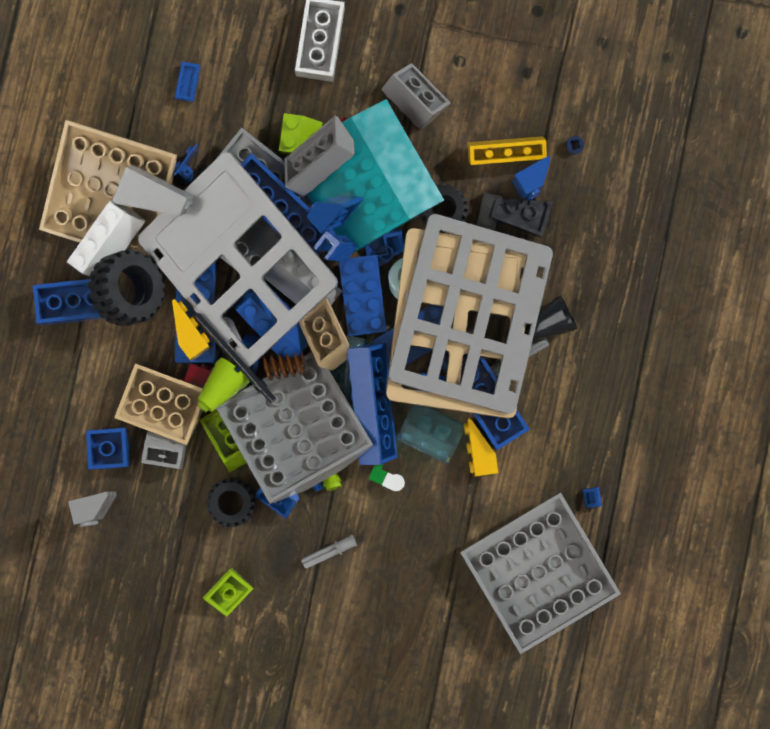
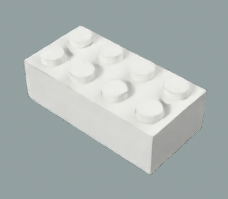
(320, 39)

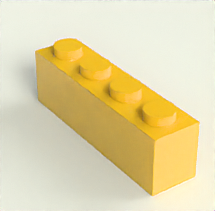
(506, 150)

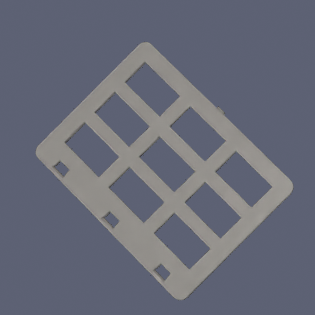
(526, 311)

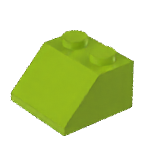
(295, 131)

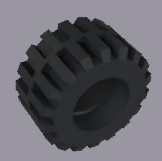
(456, 198)
(217, 492)

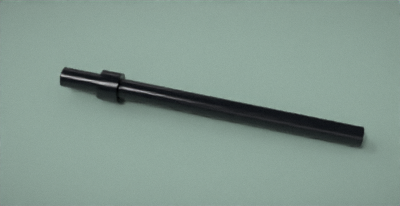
(259, 385)

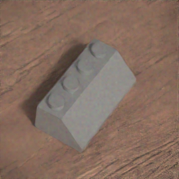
(318, 157)
(295, 278)

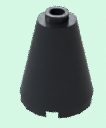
(553, 320)

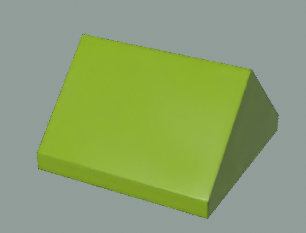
(228, 592)

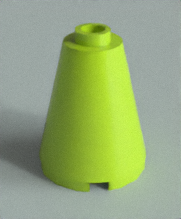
(221, 385)

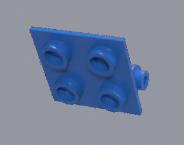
(182, 170)

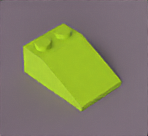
(223, 441)

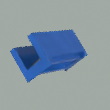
(339, 246)

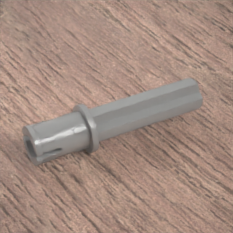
(329, 551)

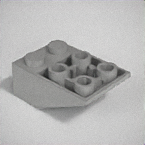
(163, 451)

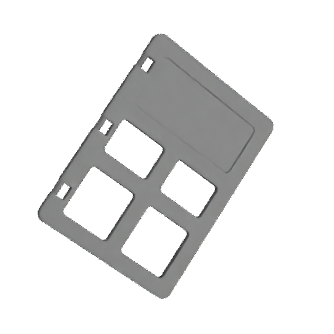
(222, 211)

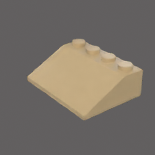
(160, 404)

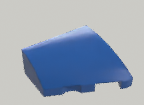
(386, 247)

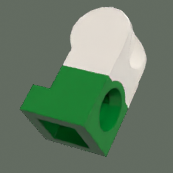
(390, 481)

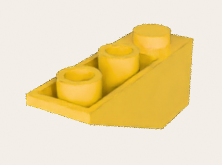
(187, 333)
(483, 456)

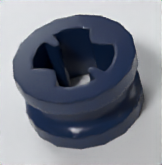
(569, 146)

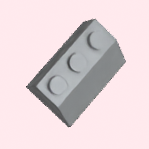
(415, 96)
(90, 509)

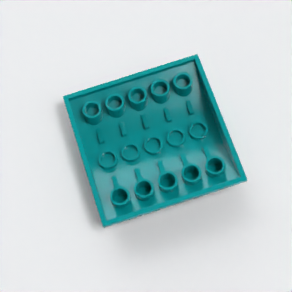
(383, 173)

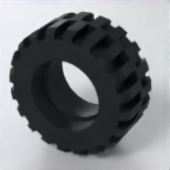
(106, 292)

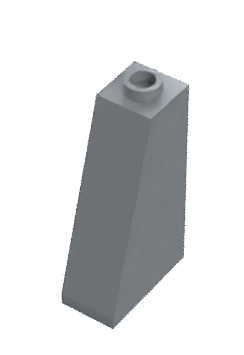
(149, 192)

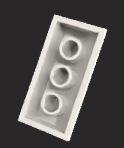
(109, 234)

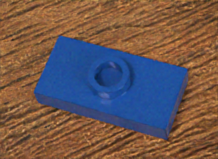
(187, 81)

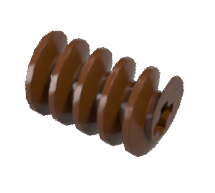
(284, 366)

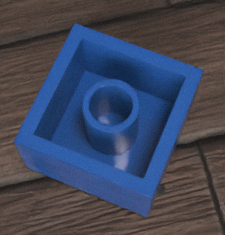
(108, 448)

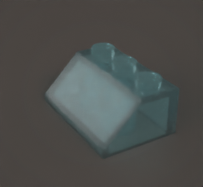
(431, 432)

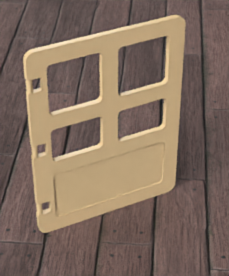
(435, 294)

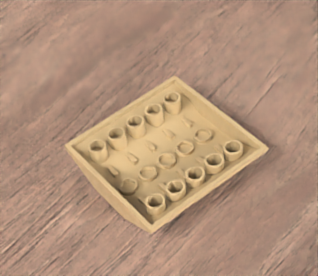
(88, 175)

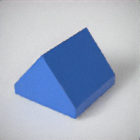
(592, 497)

